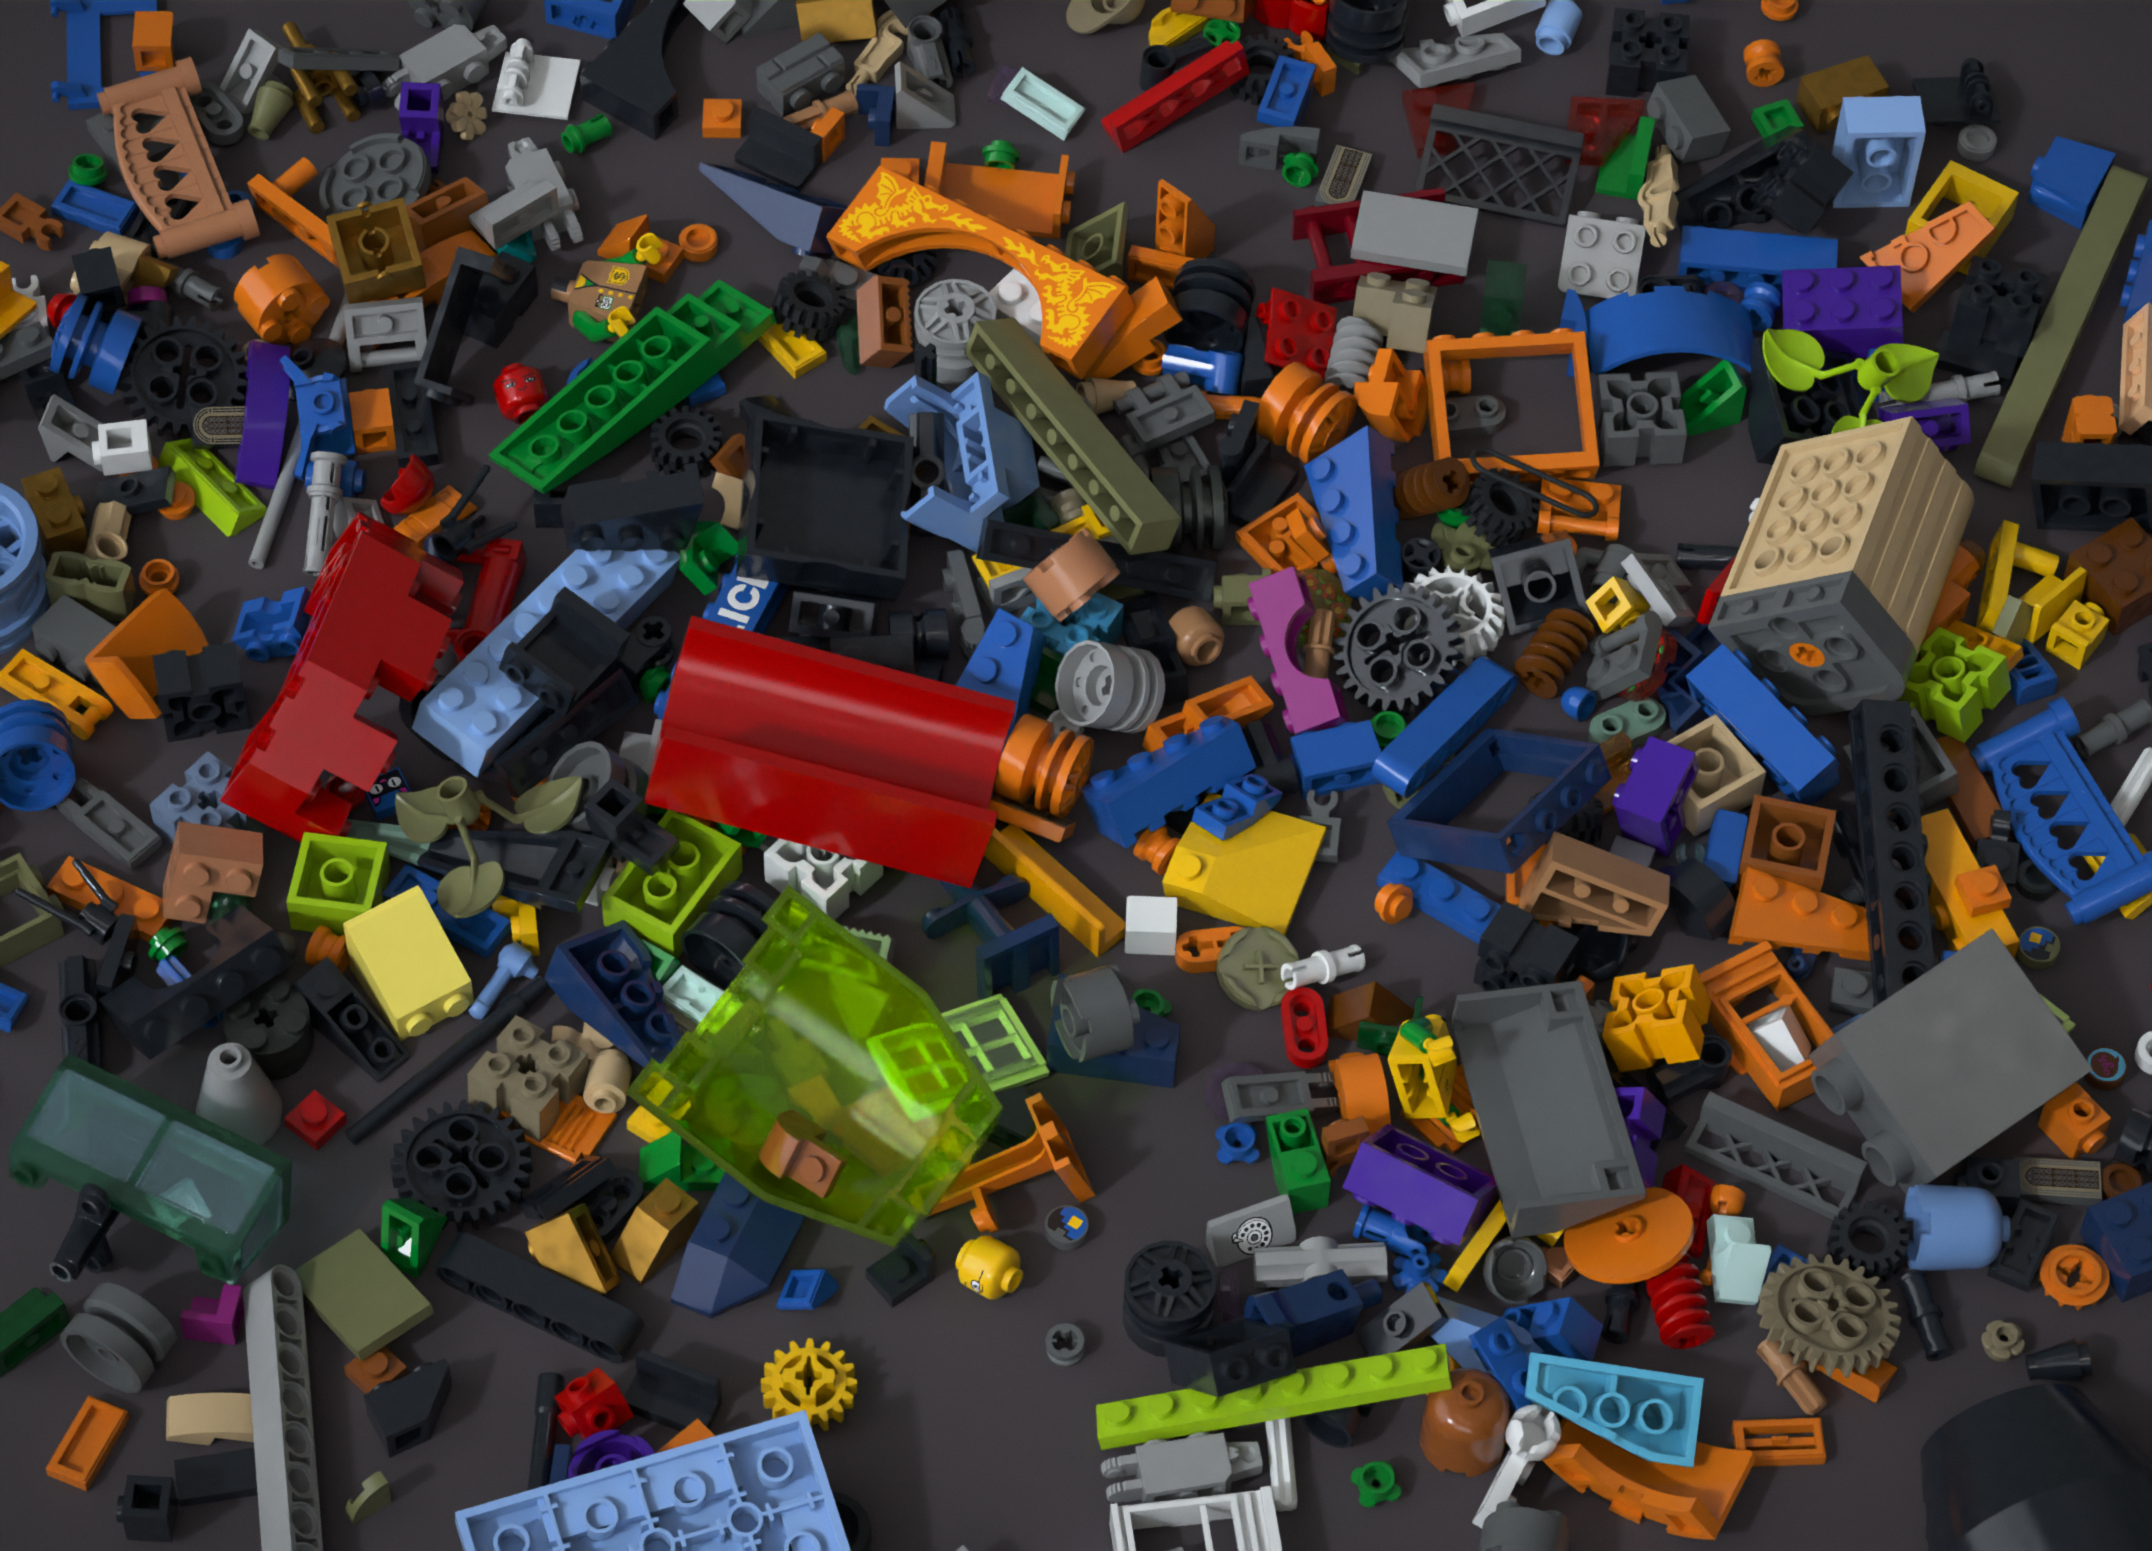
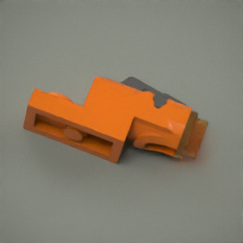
(1954, 597)

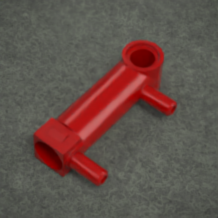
(494, 593)

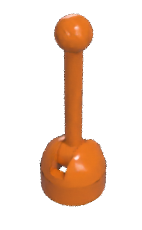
(1723, 1201)

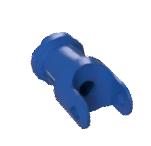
(1384, 1228)

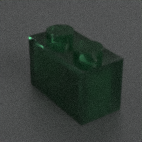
(1503, 297)

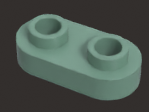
(1630, 721)

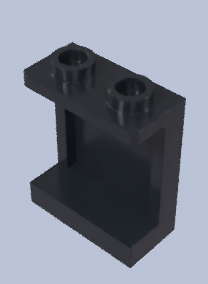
(565, 652)

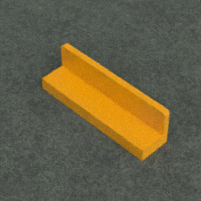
(1056, 889)

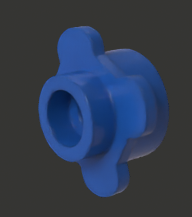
(1233, 1134)

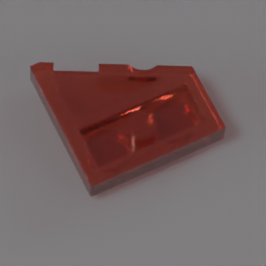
(1604, 123)

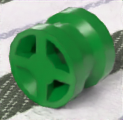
(1219, 31)

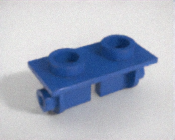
(1503, 1355)

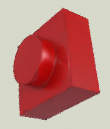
(315, 1120)

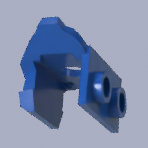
(322, 415)

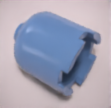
(1953, 1227)

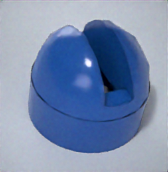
(1578, 703)

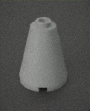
(239, 1094)

